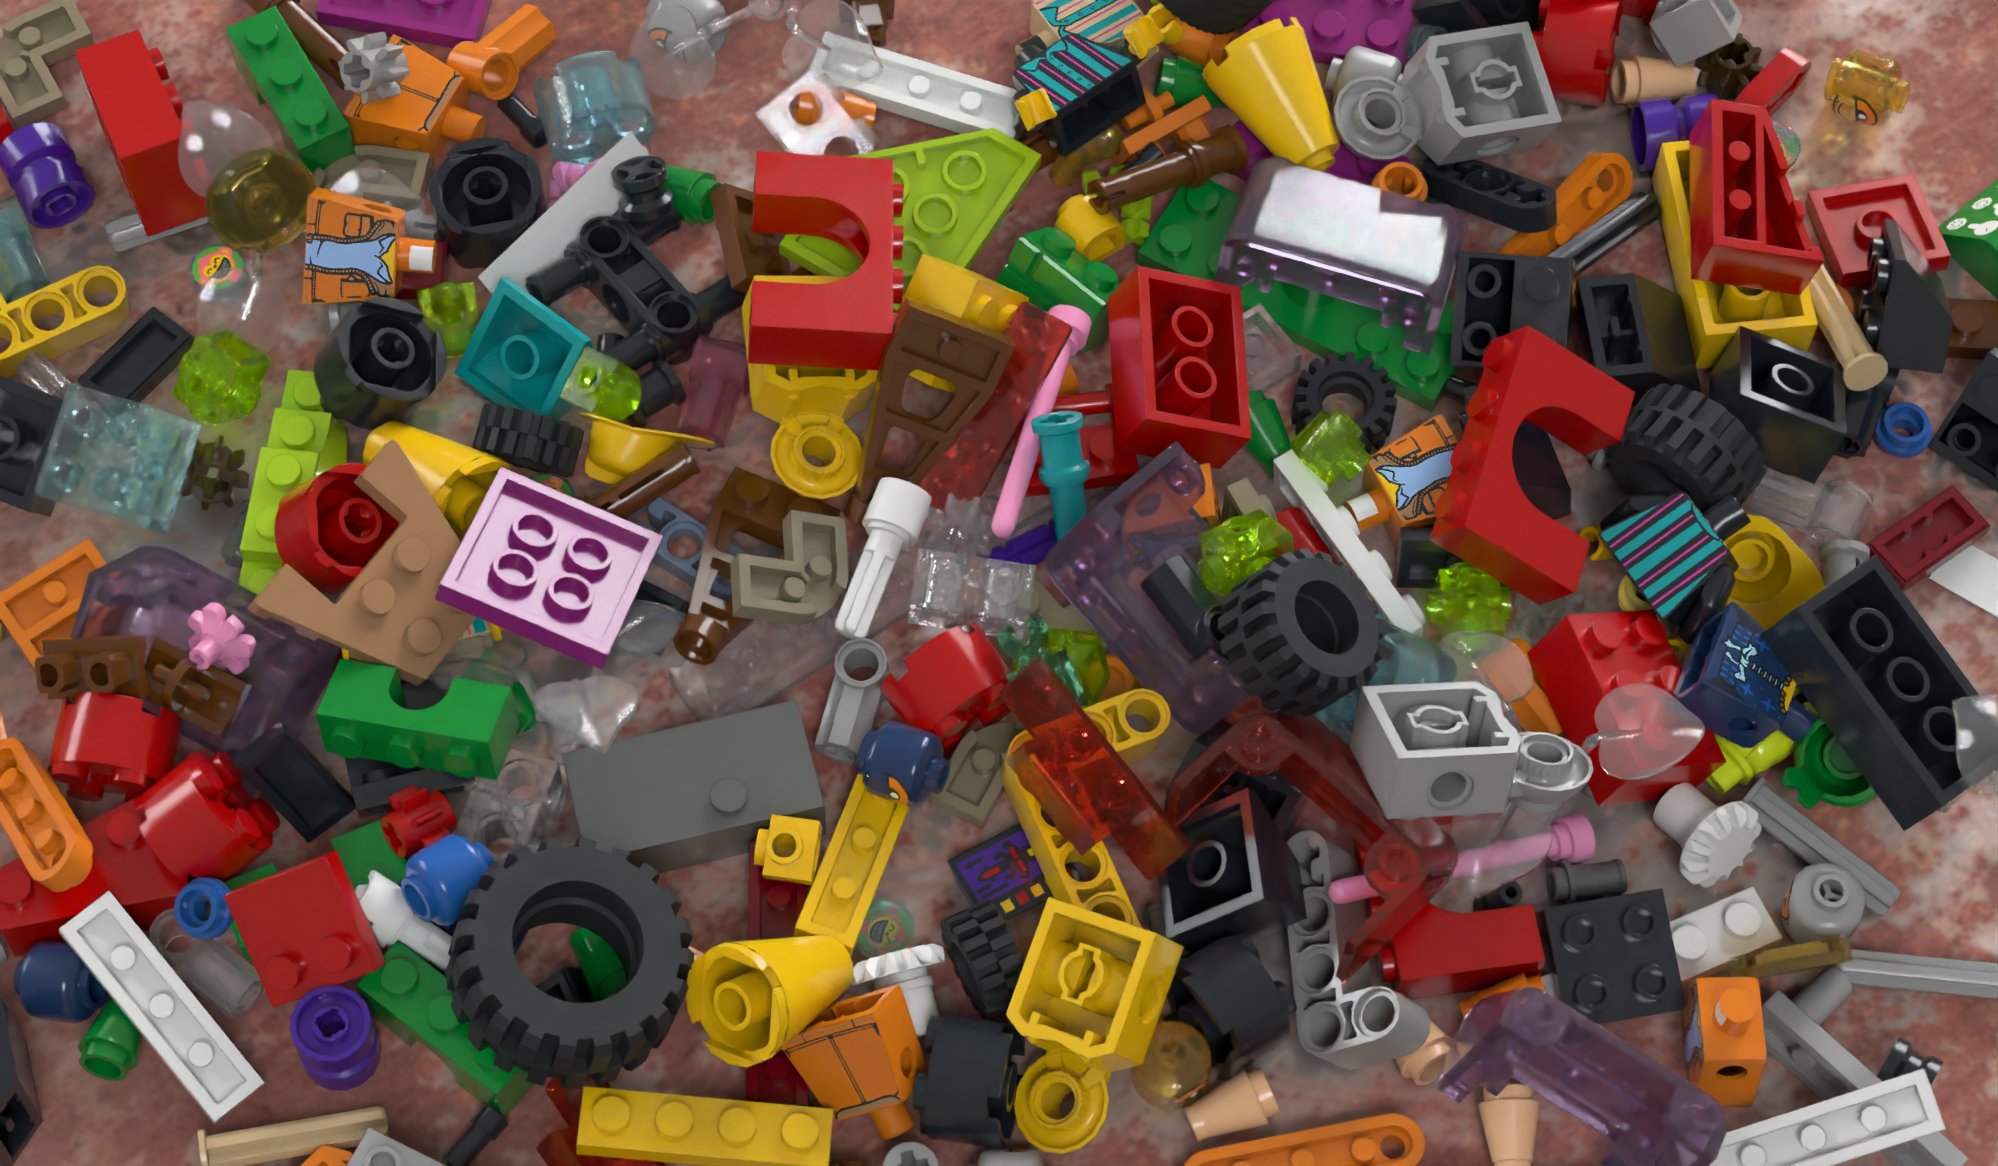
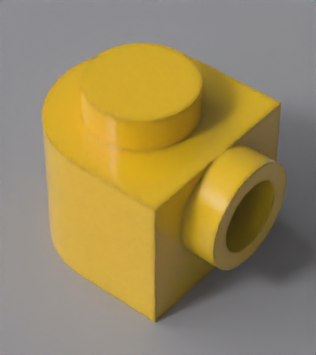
(1094, 234)
(789, 849)

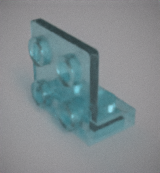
(118, 458)

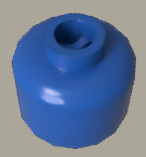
(442, 877)

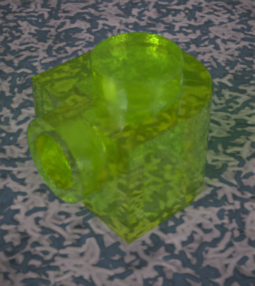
(451, 311)
(614, 392)
(1331, 447)

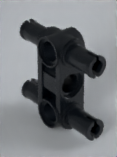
(636, 289)

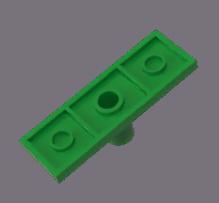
(1189, 244)

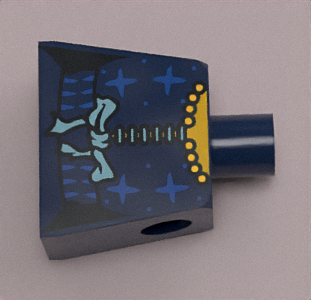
(1739, 683)

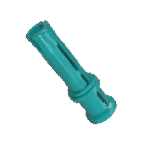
(1063, 466)

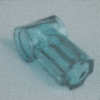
(19, 264)

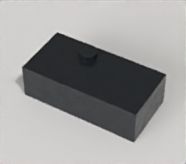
(1879, 687)

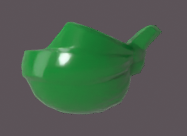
(1826, 772)

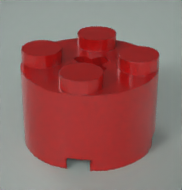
(1578, 47)
(330, 528)
(950, 685)
(112, 746)
(205, 819)

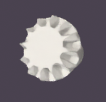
(1710, 835)
(909, 970)

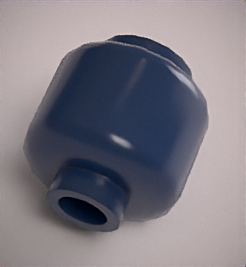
(57, 984)

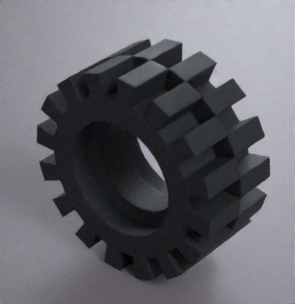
(1350, 379)
(528, 439)
(983, 957)

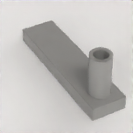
(1827, 1067)

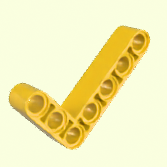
(69, 300)
(1105, 892)

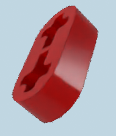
(1776, 81)

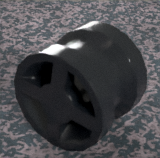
(643, 189)
(1904, 1061)

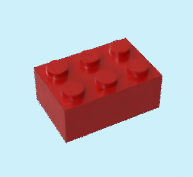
(141, 128)
(1178, 366)
(1590, 658)

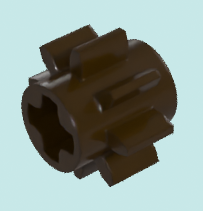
(1729, 68)
(216, 489)

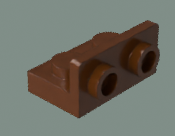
(745, 251)

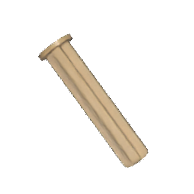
(1860, 364)
(290, 1138)

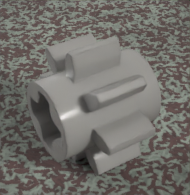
(373, 67)

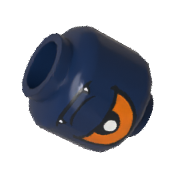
(902, 763)

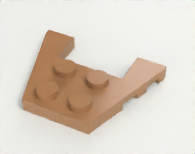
(391, 605)

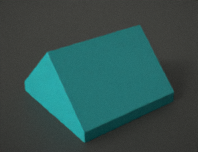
(522, 353)

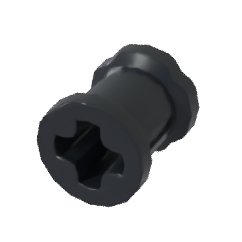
(658, 390)

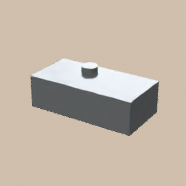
(696, 787)

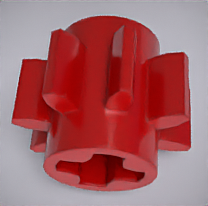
(416, 820)

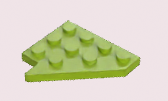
(951, 202)

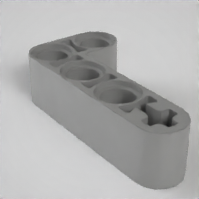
(1316, 949)

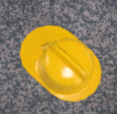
(620, 450)
(1771, 572)

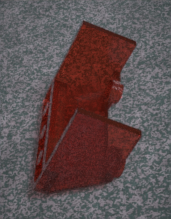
(1404, 857)

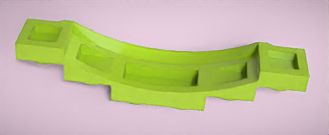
(299, 447)

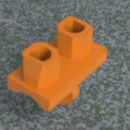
(1180, 125)

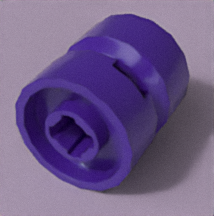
(1660, 122)
(45, 175)
(335, 1038)

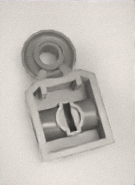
(1456, 100)
(1456, 753)

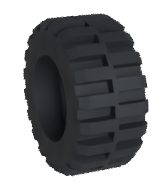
(582, 890)

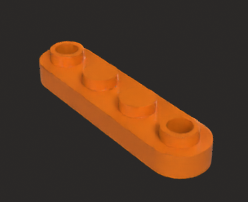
(1579, 203)
(41, 820)
(1331, 1145)

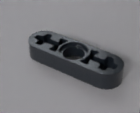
(1492, 194)

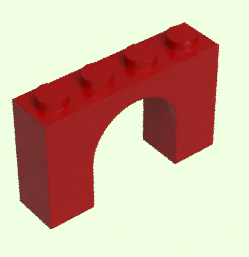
(853, 205)
(1483, 509)
(1456, 951)

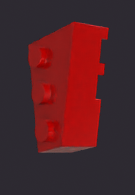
(1741, 204)
(120, 865)

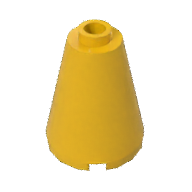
(1277, 93)
(450, 471)
(764, 992)

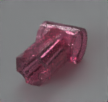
(716, 382)

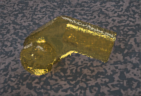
(1065, 170)

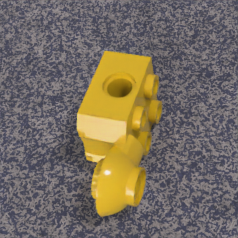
(811, 414)
(1093, 1004)

